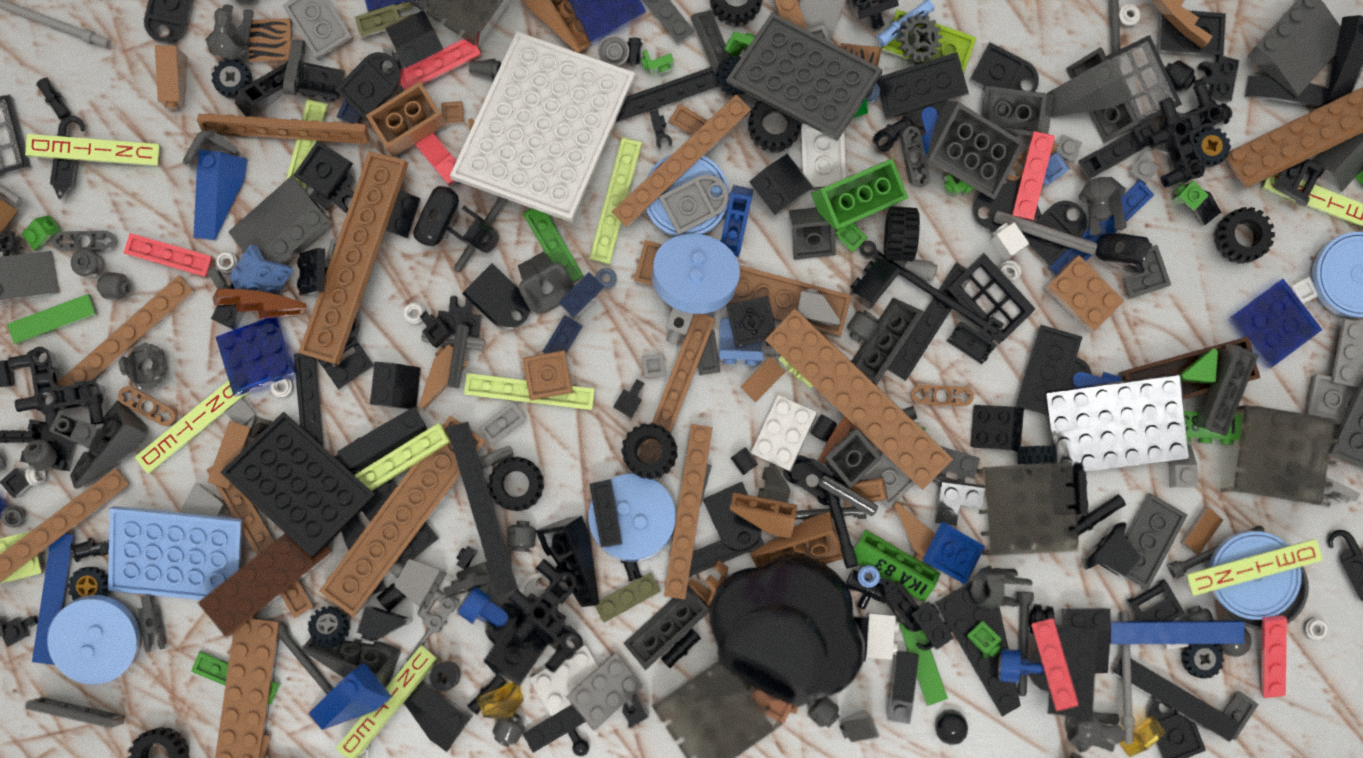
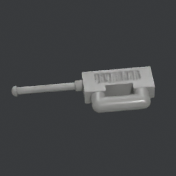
(436, 621)

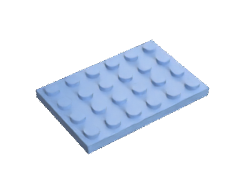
(171, 552)

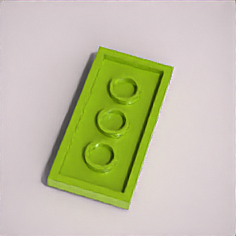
(952, 42)

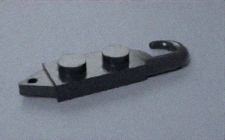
(62, 169)
(1351, 559)
(902, 606)

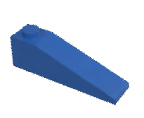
(217, 185)
(351, 698)

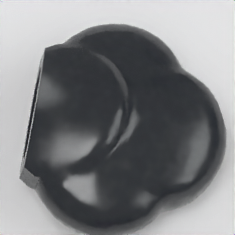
(788, 629)

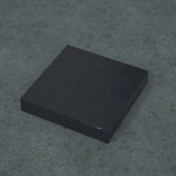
(323, 169)

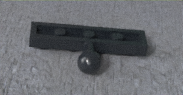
(556, 727)

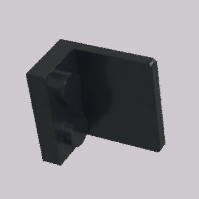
(997, 427)

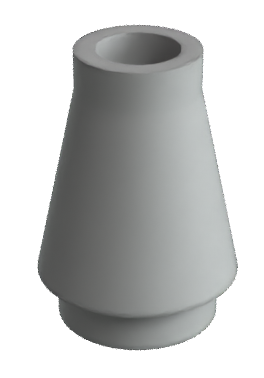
(923, 269)

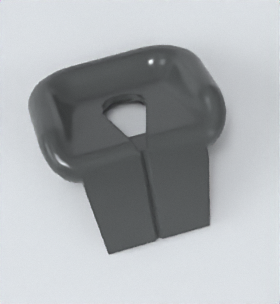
(210, 136)
(533, 272)

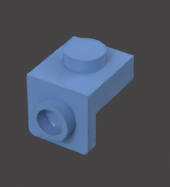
(1055, 168)

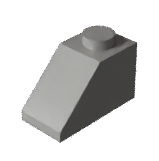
(816, 308)
(1183, 472)

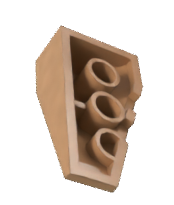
(561, 20)
(811, 538)

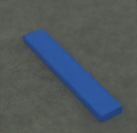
(1131, 201)
(53, 594)
(1177, 632)

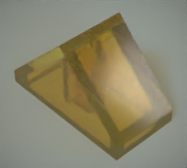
(501, 702)
(1144, 736)

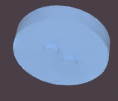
(658, 214)
(695, 273)
(1339, 275)
(644, 518)
(1259, 596)
(93, 639)

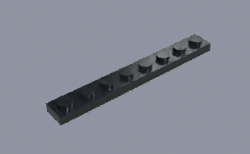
(482, 508)

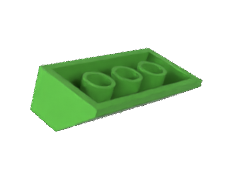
(860, 194)

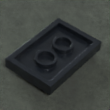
(1173, 41)

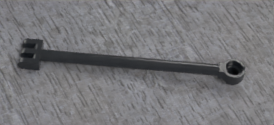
(985, 325)

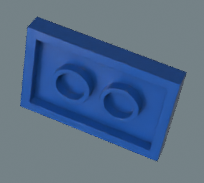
(953, 553)

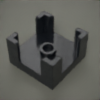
(64, 448)

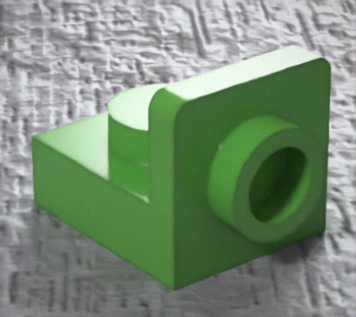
(985, 640)

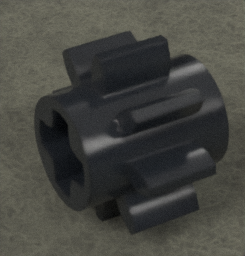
(14, 248)

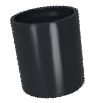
(823, 428)
(744, 461)
(390, 597)

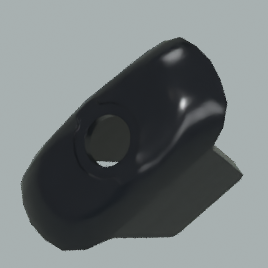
(432, 232)
(476, 232)
(1130, 257)
(801, 469)
(1113, 552)

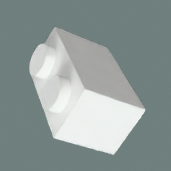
(1008, 241)
(881, 636)

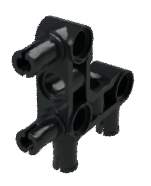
(1181, 143)
(46, 383)
(550, 627)

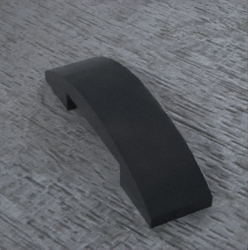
(1268, 88)
(1117, 150)

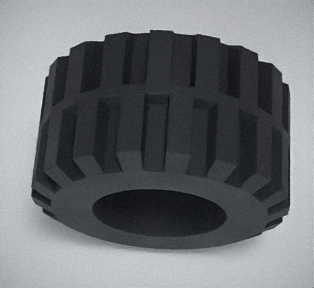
(735, 14)
(769, 140)
(1260, 228)
(901, 233)
(636, 437)
(499, 474)
(161, 736)

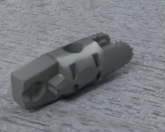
(150, 612)

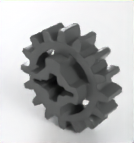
(910, 38)

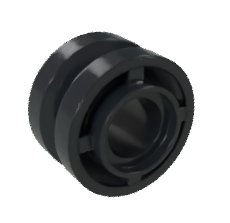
(1038, 614)

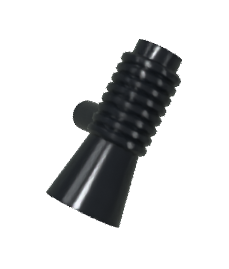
(873, 592)

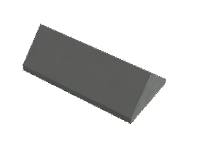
(1109, 122)
(1342, 162)
(894, 329)
(1226, 393)
(666, 628)

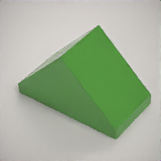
(1203, 369)

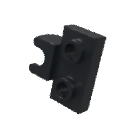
(1219, 77)
(338, 197)
(461, 315)

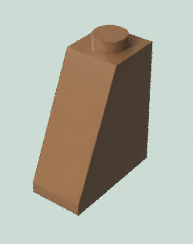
(170, 76)

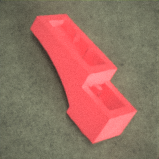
(438, 157)

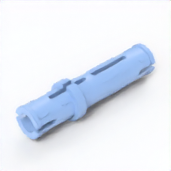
(891, 32)

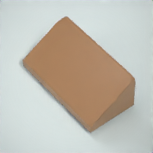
(762, 379)
(1202, 530)

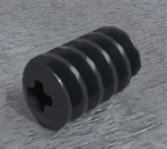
(439, 670)

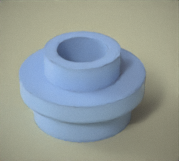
(875, 576)

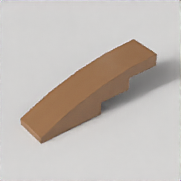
(1183, 21)

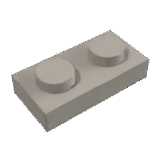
(502, 423)

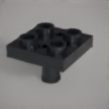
(871, 9)
(311, 272)
(751, 321)

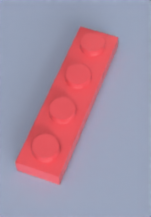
(439, 63)
(1033, 175)
(168, 255)
(1274, 656)
(1055, 664)

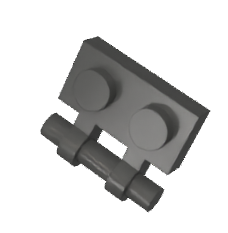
(962, 464)

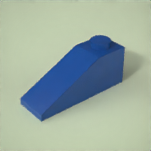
(736, 218)

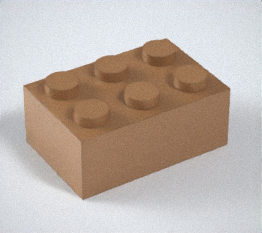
(406, 119)
(1083, 294)

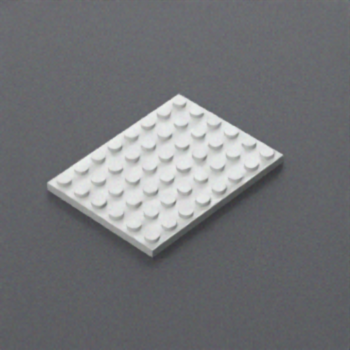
(543, 126)

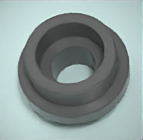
(12, 522)

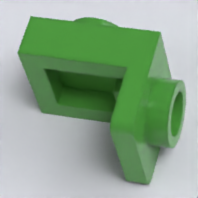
(738, 42)
(661, 64)
(951, 187)
(1190, 194)
(40, 231)
(850, 236)

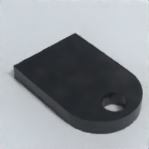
(170, 15)
(1003, 70)
(369, 85)
(1003, 202)
(1057, 219)
(497, 297)
(728, 523)
(1181, 735)

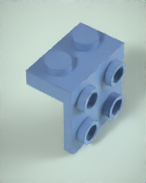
(259, 274)
(729, 354)

